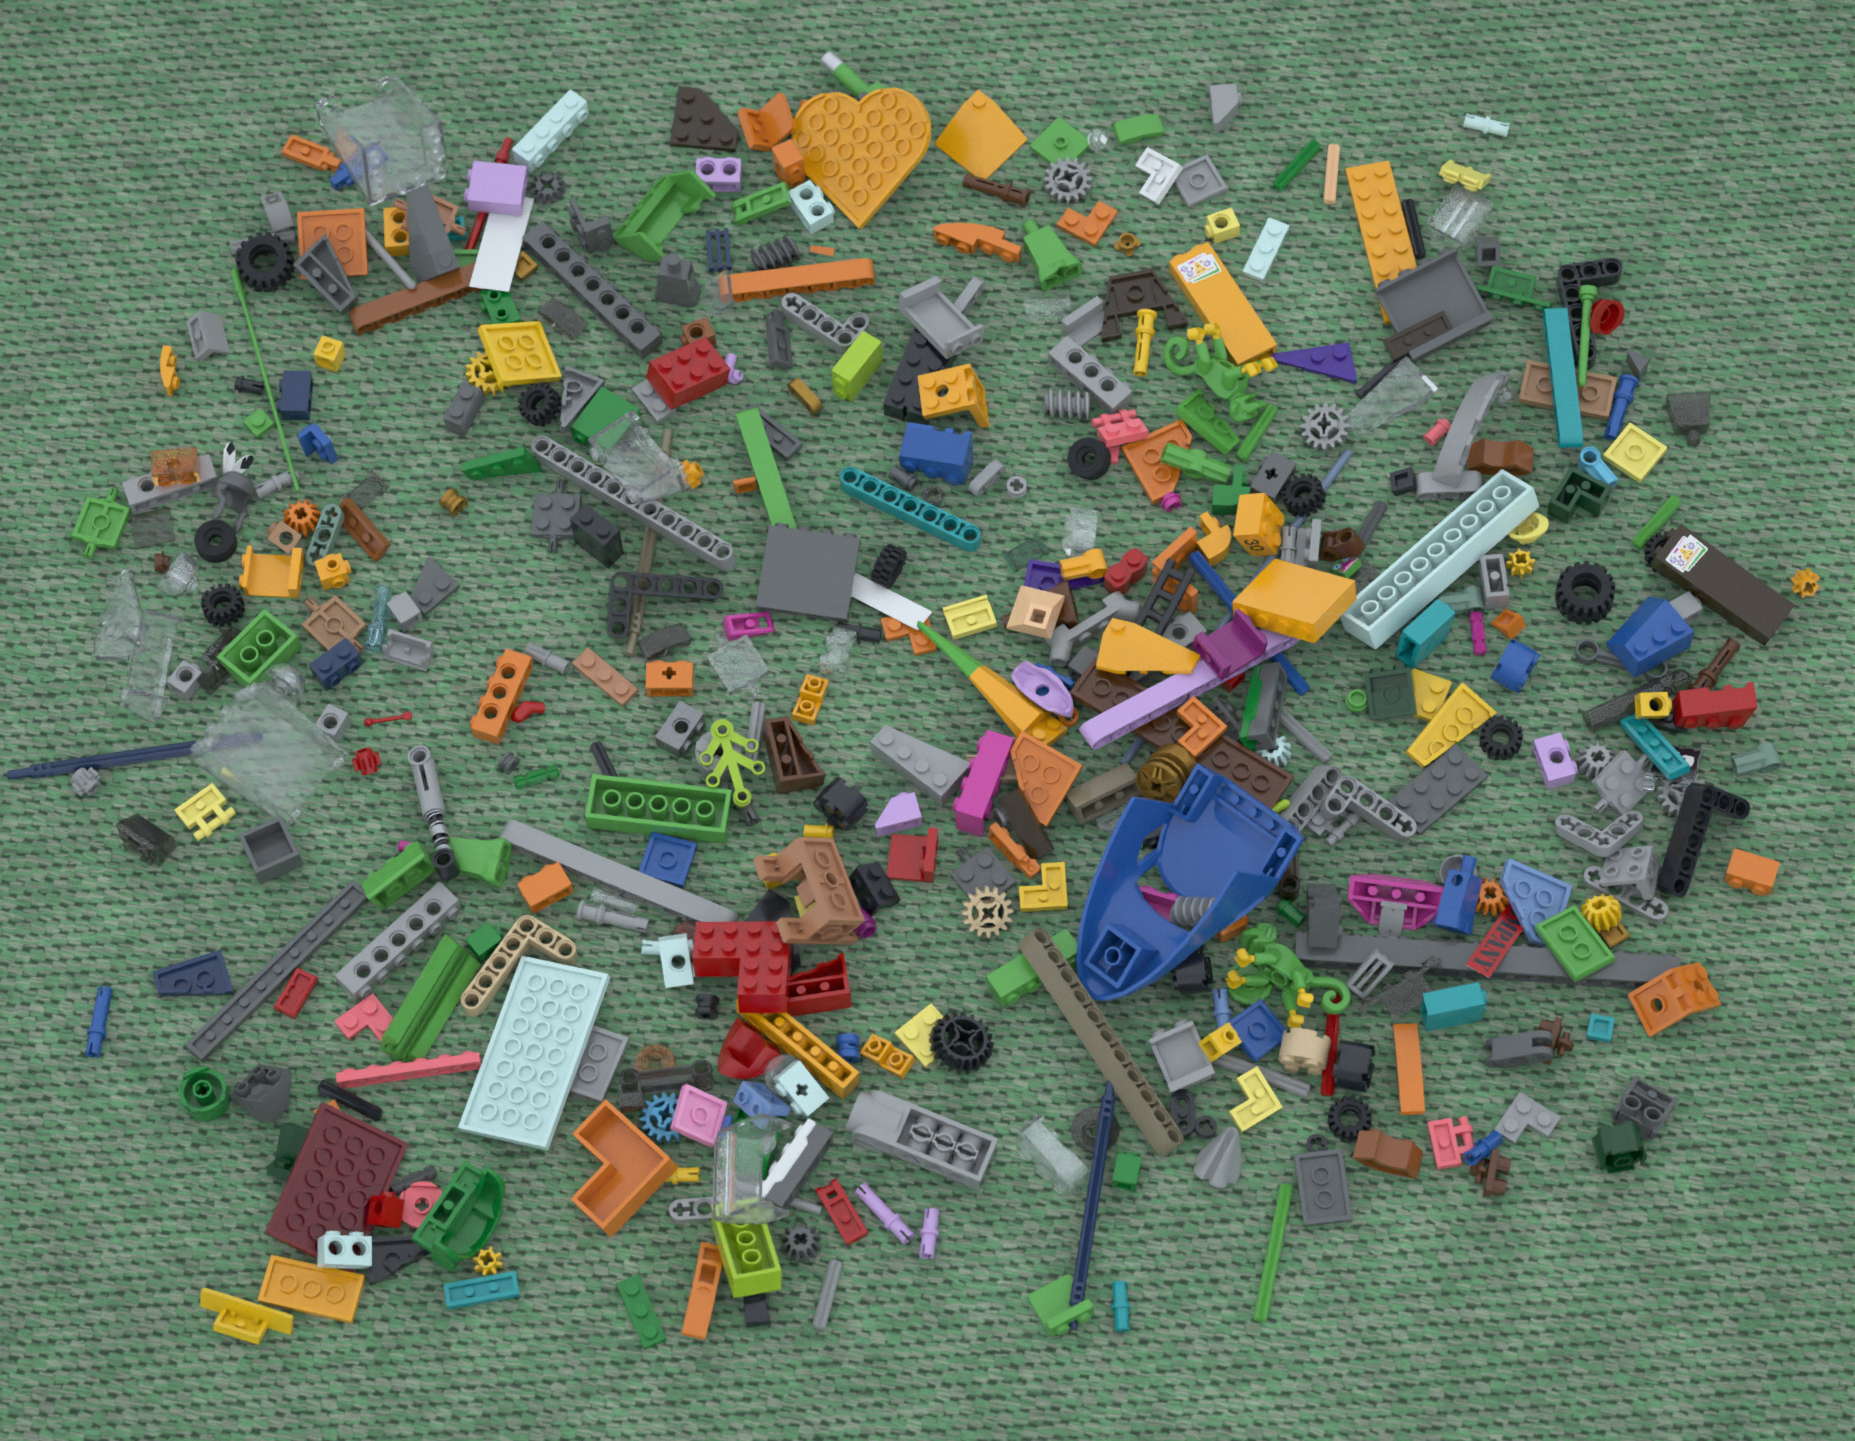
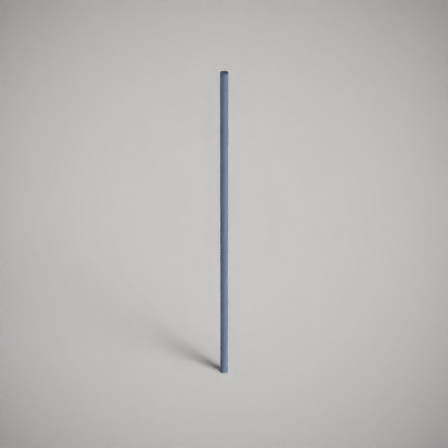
(1298, 521)

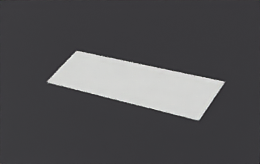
(500, 249)

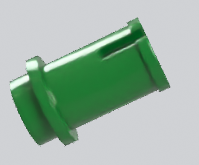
(1290, 912)

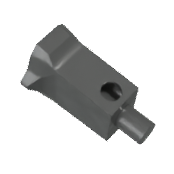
(677, 282)

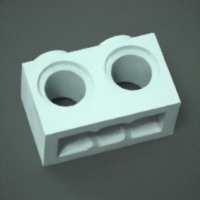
(808, 208)
(345, 1257)

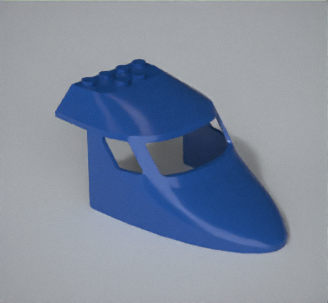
(1210, 846)

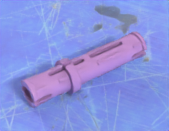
(884, 1213)

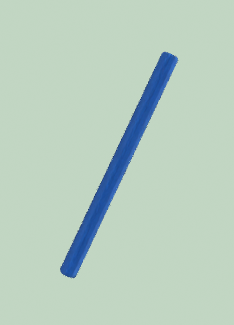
(1227, 597)

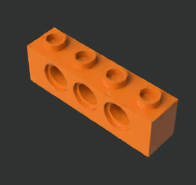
(493, 729)

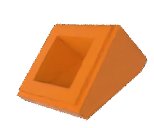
(745, 484)
(1508, 623)

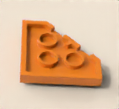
(1145, 459)
(1043, 775)

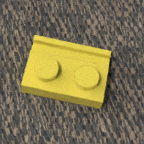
(969, 617)

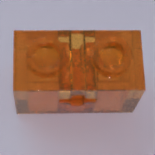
(183, 459)

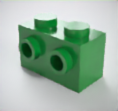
(499, 307)

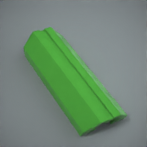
(430, 1002)

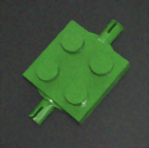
(101, 523)

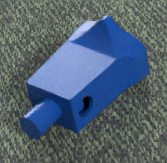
(1459, 899)

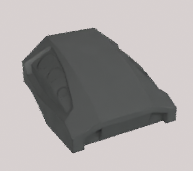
(1645, 1107)

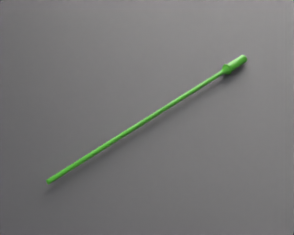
(240, 293)

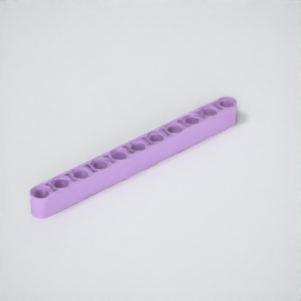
(1167, 696)

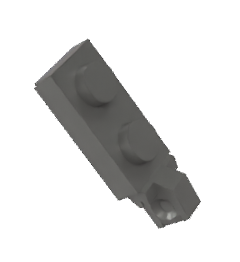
(778, 341)

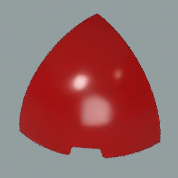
(745, 1052)

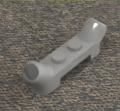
(1064, 639)

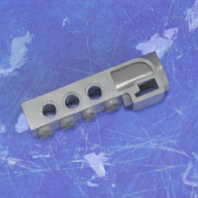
(921, 1137)

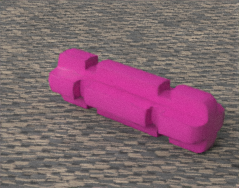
(1478, 633)

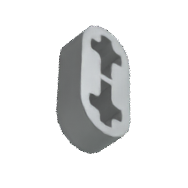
(986, 478)

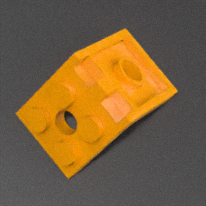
(963, 394)

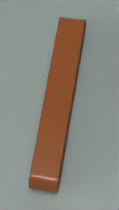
(407, 302)

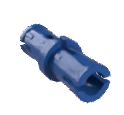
(1483, 1148)

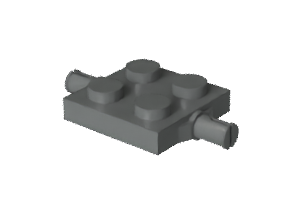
(553, 515)
(981, 871)

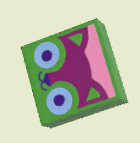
(1346, 567)

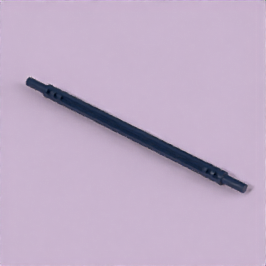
(103, 760)
(1092, 1199)

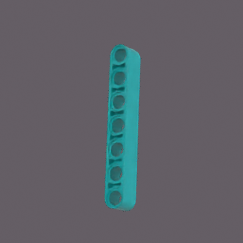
(1562, 378)
(904, 501)

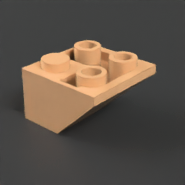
(1035, 612)

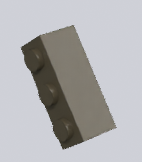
(1103, 793)

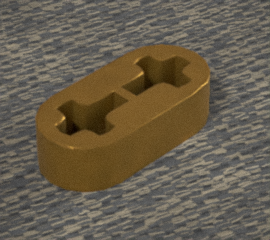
(805, 396)

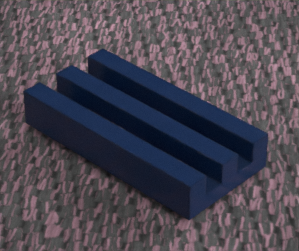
(717, 234)

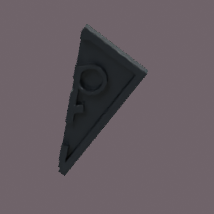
(392, 1255)

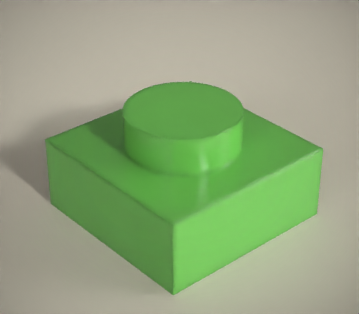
(258, 423)

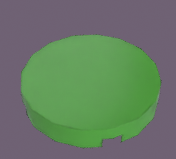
(1248, 994)

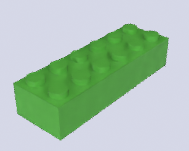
(659, 807)

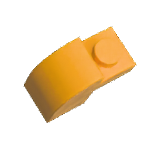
(1217, 542)

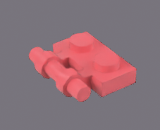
(1119, 433)
(1444, 1141)

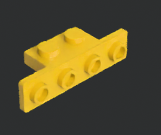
(243, 1318)

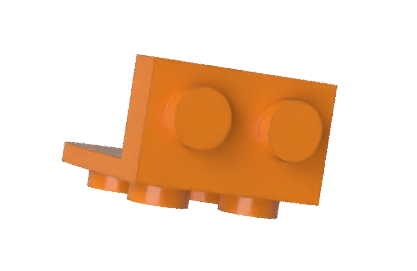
(768, 125)

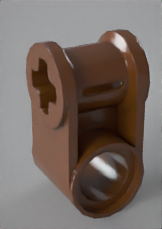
(1340, 544)

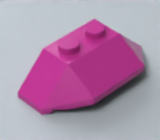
(1420, 896)

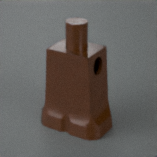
(1068, 612)

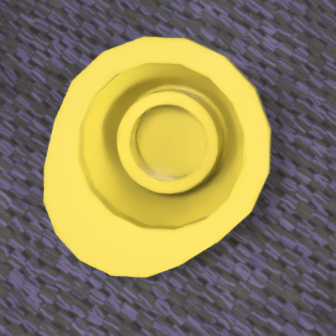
(1530, 529)

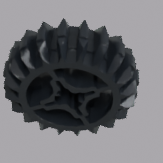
(961, 1055)

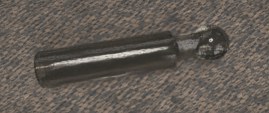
(1624, 705)

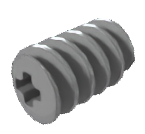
(1067, 404)
(1189, 910)

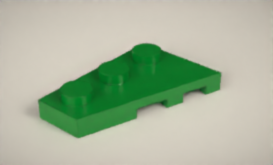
(502, 464)

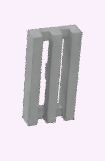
(1381, 959)

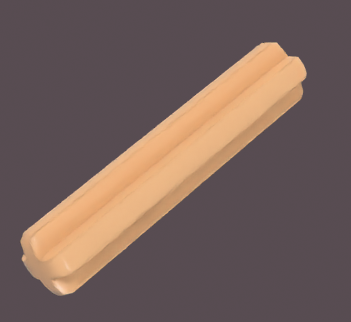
(1331, 174)

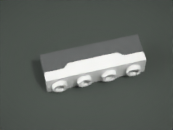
(796, 1163)

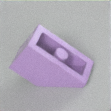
(900, 814)

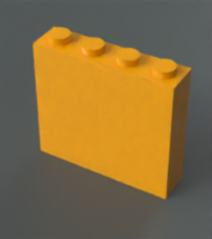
(1295, 600)

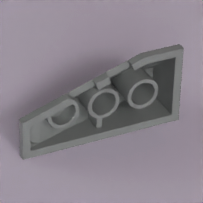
(428, 241)

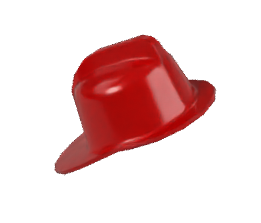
(1606, 316)

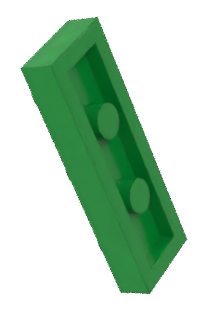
(641, 1312)

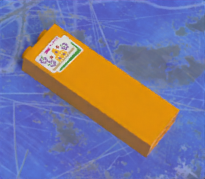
(1221, 301)

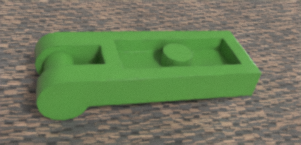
(761, 203)

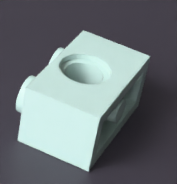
(670, 947)

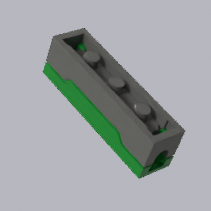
(1263, 706)

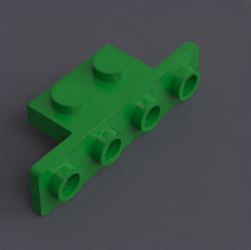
(1514, 286)

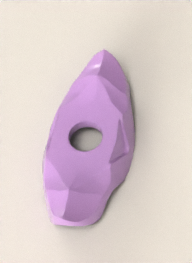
(1030, 678)

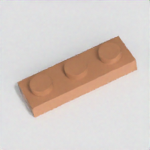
(605, 677)

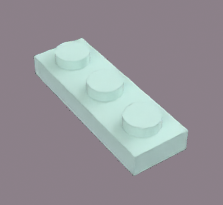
(1265, 249)

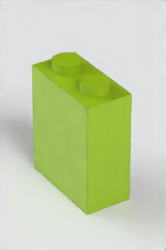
(856, 366)

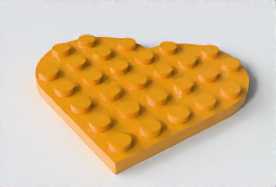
(861, 147)

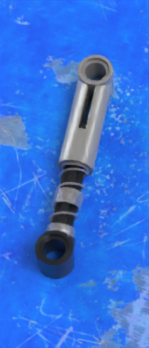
(433, 811)

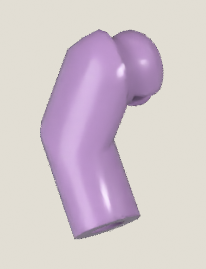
(734, 376)

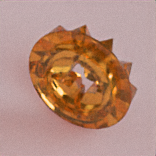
(654, 1052)

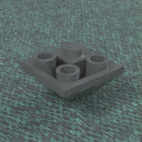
(264, 1093)

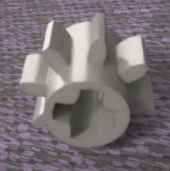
(86, 781)

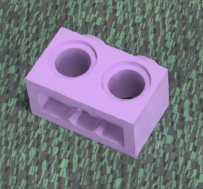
(718, 167)

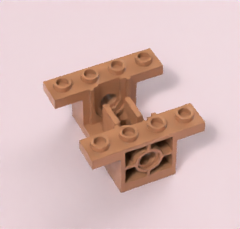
(823, 882)

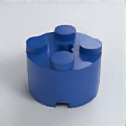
(1515, 666)

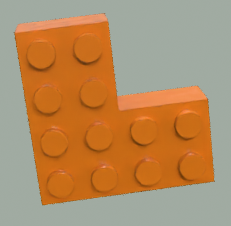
(629, 1172)

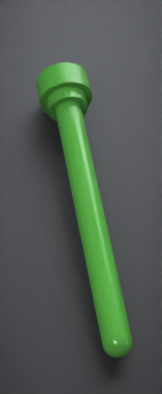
(1588, 295)

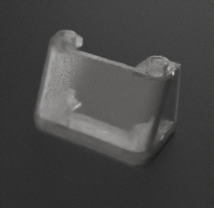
(637, 461)

